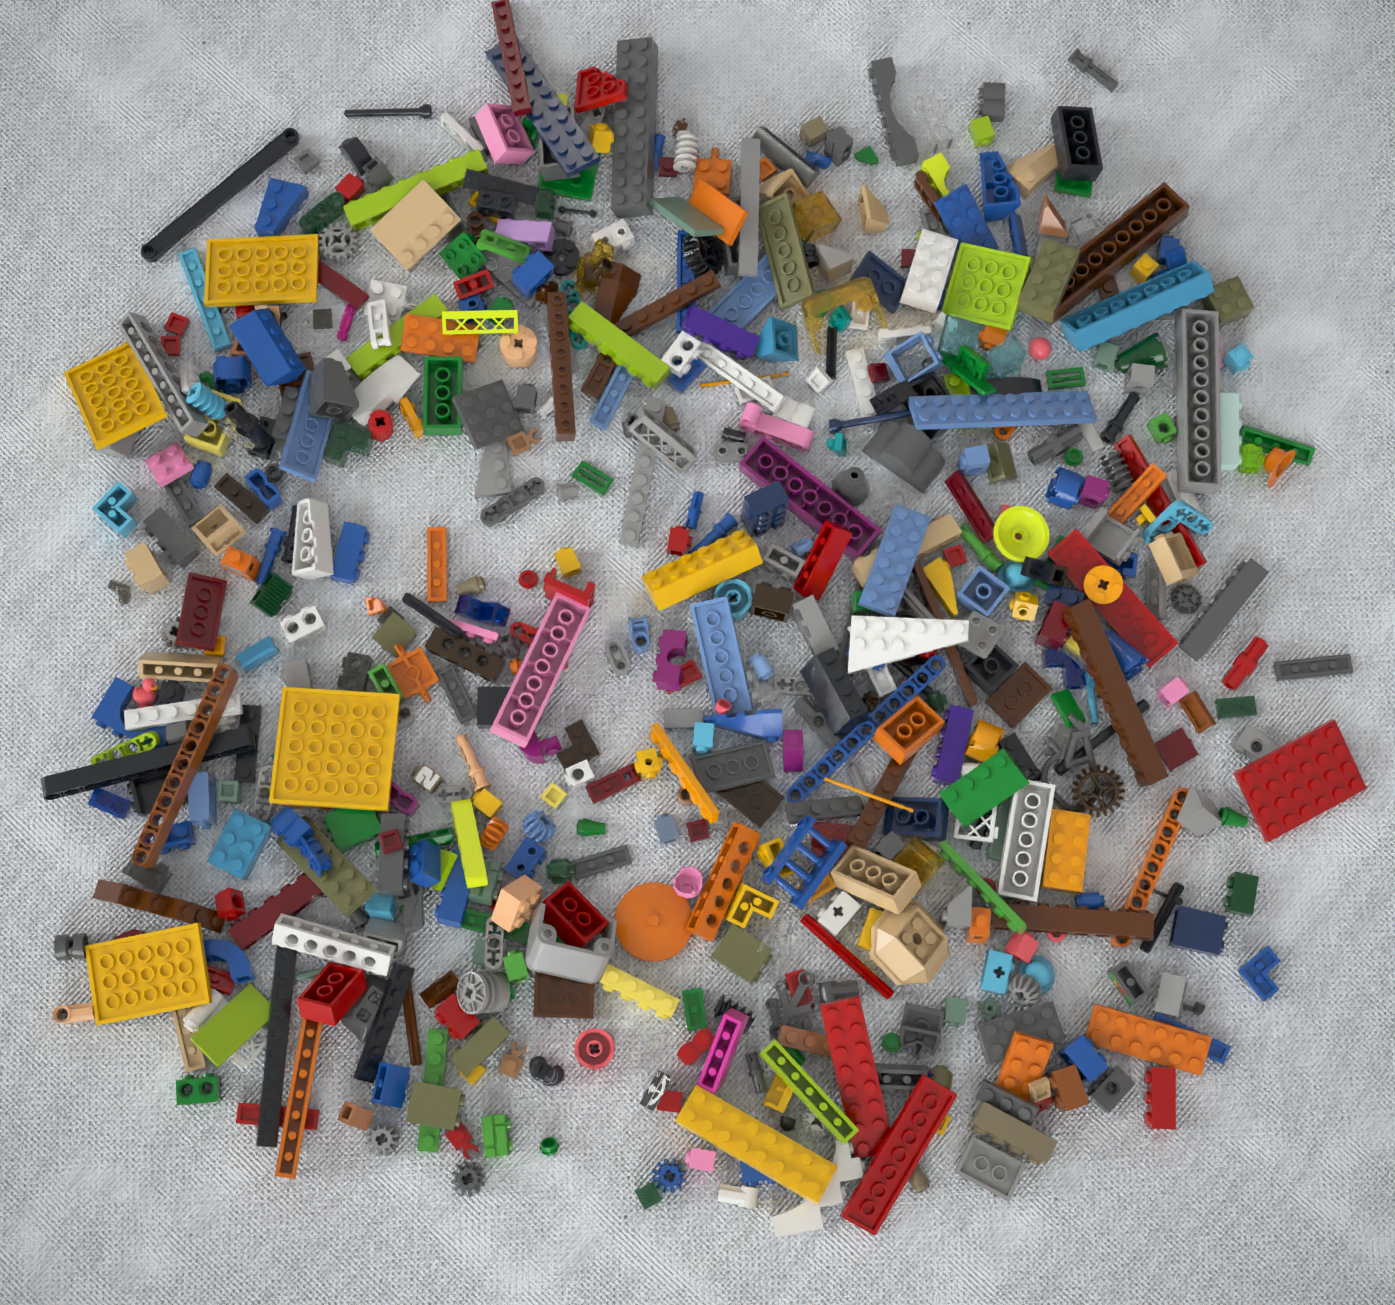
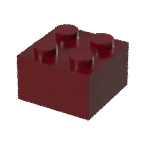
(1054, 628)

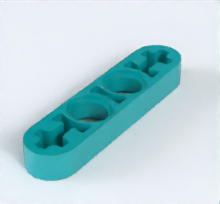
(573, 336)

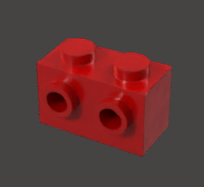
(455, 1019)

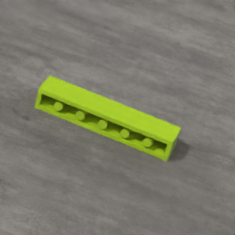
(618, 345)
(367, 360)
(808, 1092)

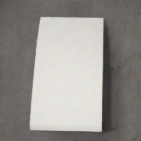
(383, 386)

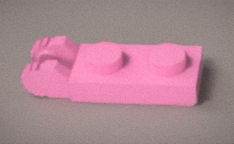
(472, 631)

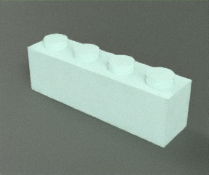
(1230, 425)

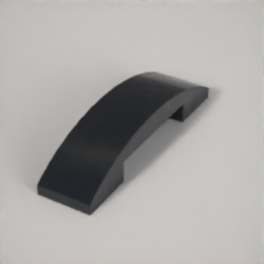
(1012, 385)

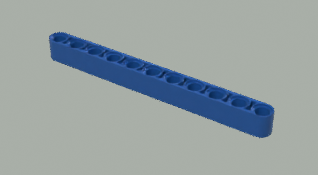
(872, 723)

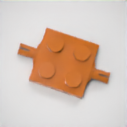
(715, 172)
(413, 673)

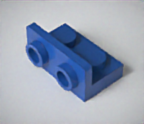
(180, 837)

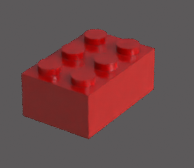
(573, 916)
(332, 993)

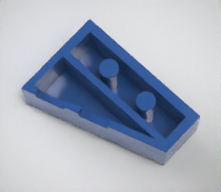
(278, 206)

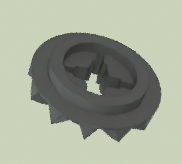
(1177, 597)

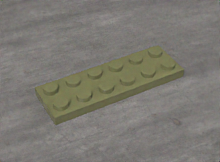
(785, 251)
(342, 882)

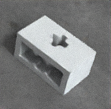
(848, 907)

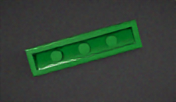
(1269, 441)

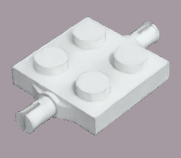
(393, 294)

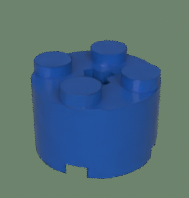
(232, 374)
(1064, 488)

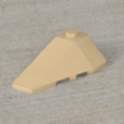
(1033, 169)

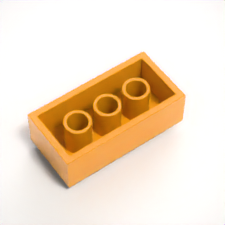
(1065, 852)

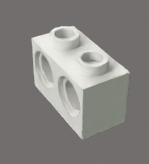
(677, 352)
(305, 630)

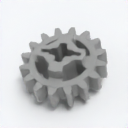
(338, 239)

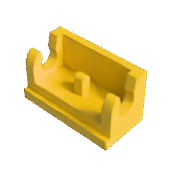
(778, 1095)

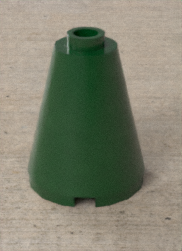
(1145, 352)

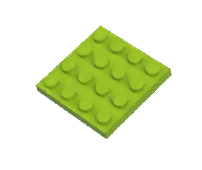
(986, 286)

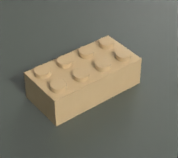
(876, 879)

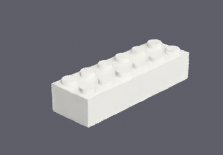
(1025, 842)

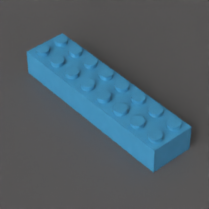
(1137, 305)

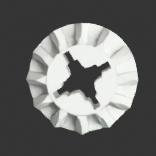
(813, 1130)

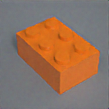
(908, 730)

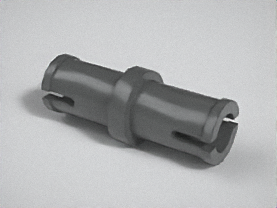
(756, 1072)

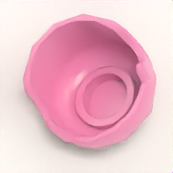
(688, 882)

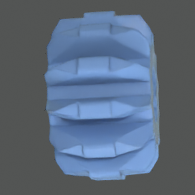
(539, 826)

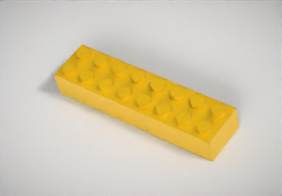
(756, 1145)

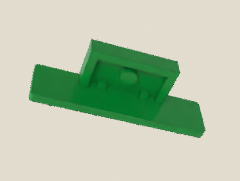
(970, 368)

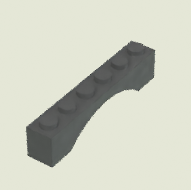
(902, 145)

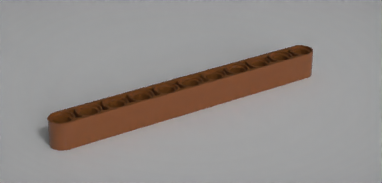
(186, 775)

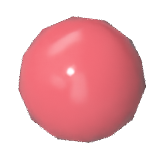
(1039, 348)

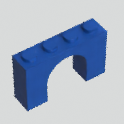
(111, 713)

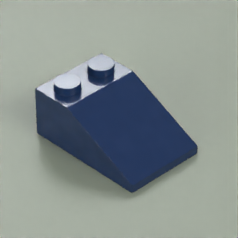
(927, 821)

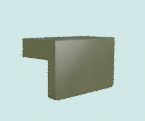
(1001, 463)

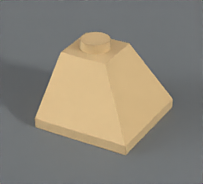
(781, 183)
(871, 212)

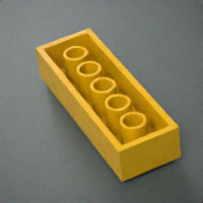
(701, 569)

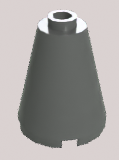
(851, 486)

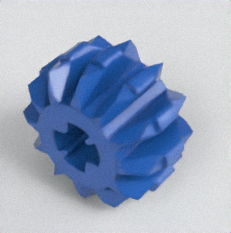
(665, 1181)

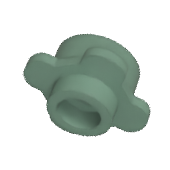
(983, 1007)

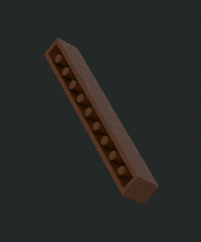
(1115, 693)

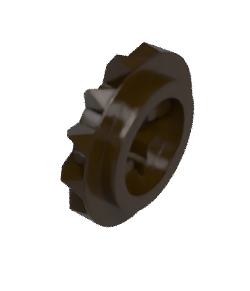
(870, 700)

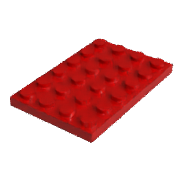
(1299, 780)

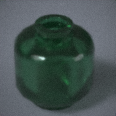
(560, 871)

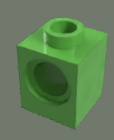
(1162, 421)

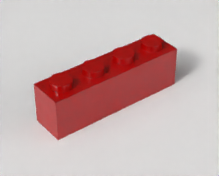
(822, 560)

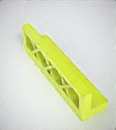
(490, 314)

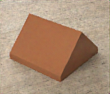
(1050, 220)

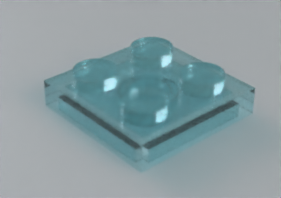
(958, 332)

